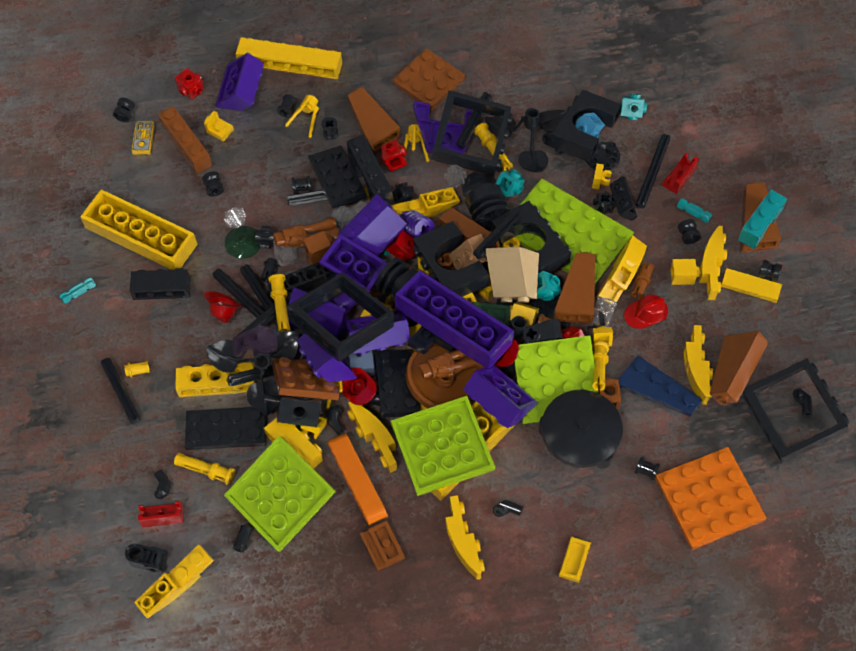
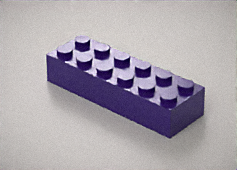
(454, 319)

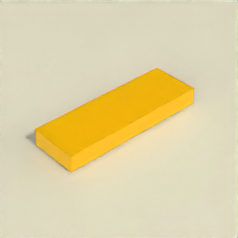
(751, 285)

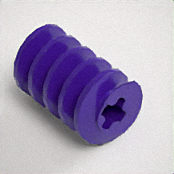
(417, 223)

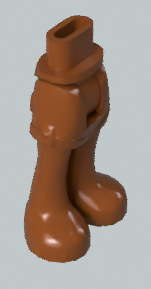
(294, 235)
(444, 365)

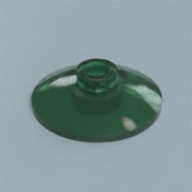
(242, 248)

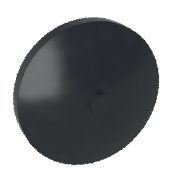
(582, 428)

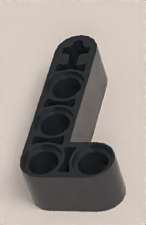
(302, 279)

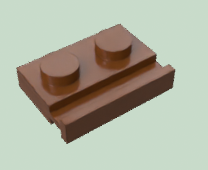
(382, 546)

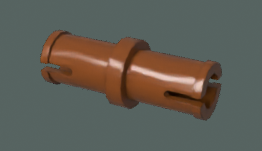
(642, 280)

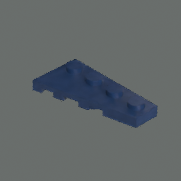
(657, 386)

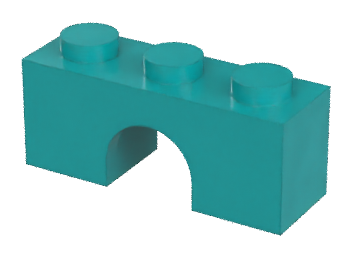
(761, 219)

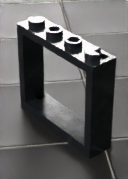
(463, 160)
(339, 350)
(768, 429)

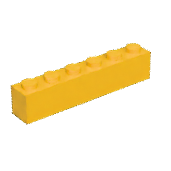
(292, 58)

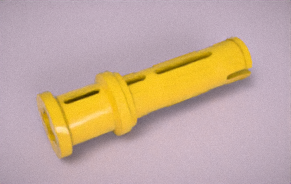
(489, 141)
(279, 295)
(601, 358)
(213, 470)

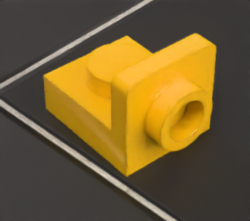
(217, 127)

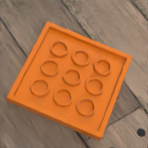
(710, 498)

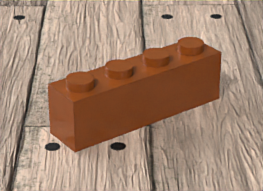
(185, 140)

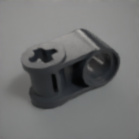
(545, 331)
(150, 558)

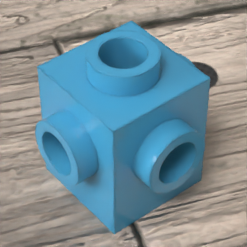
(590, 124)

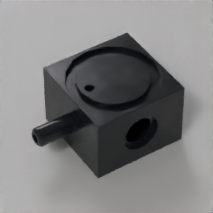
(295, 409)

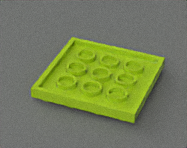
(552, 369)
(442, 445)
(279, 493)

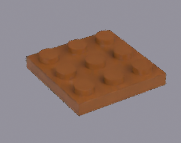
(428, 79)
(299, 380)

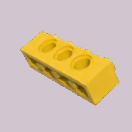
(206, 385)

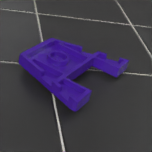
(429, 128)

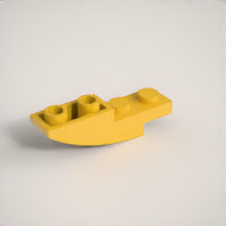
(430, 203)
(712, 261)
(623, 270)
(696, 368)
(373, 430)
(463, 543)
(174, 583)

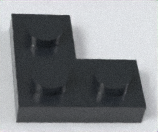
(424, 340)

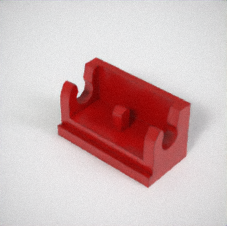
(680, 174)
(161, 514)

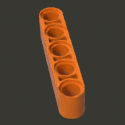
(357, 479)

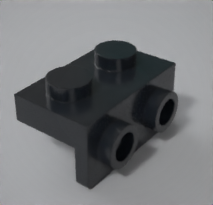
(623, 198)

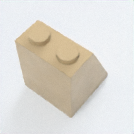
(513, 273)

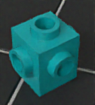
(628, 102)
(510, 183)
(548, 286)

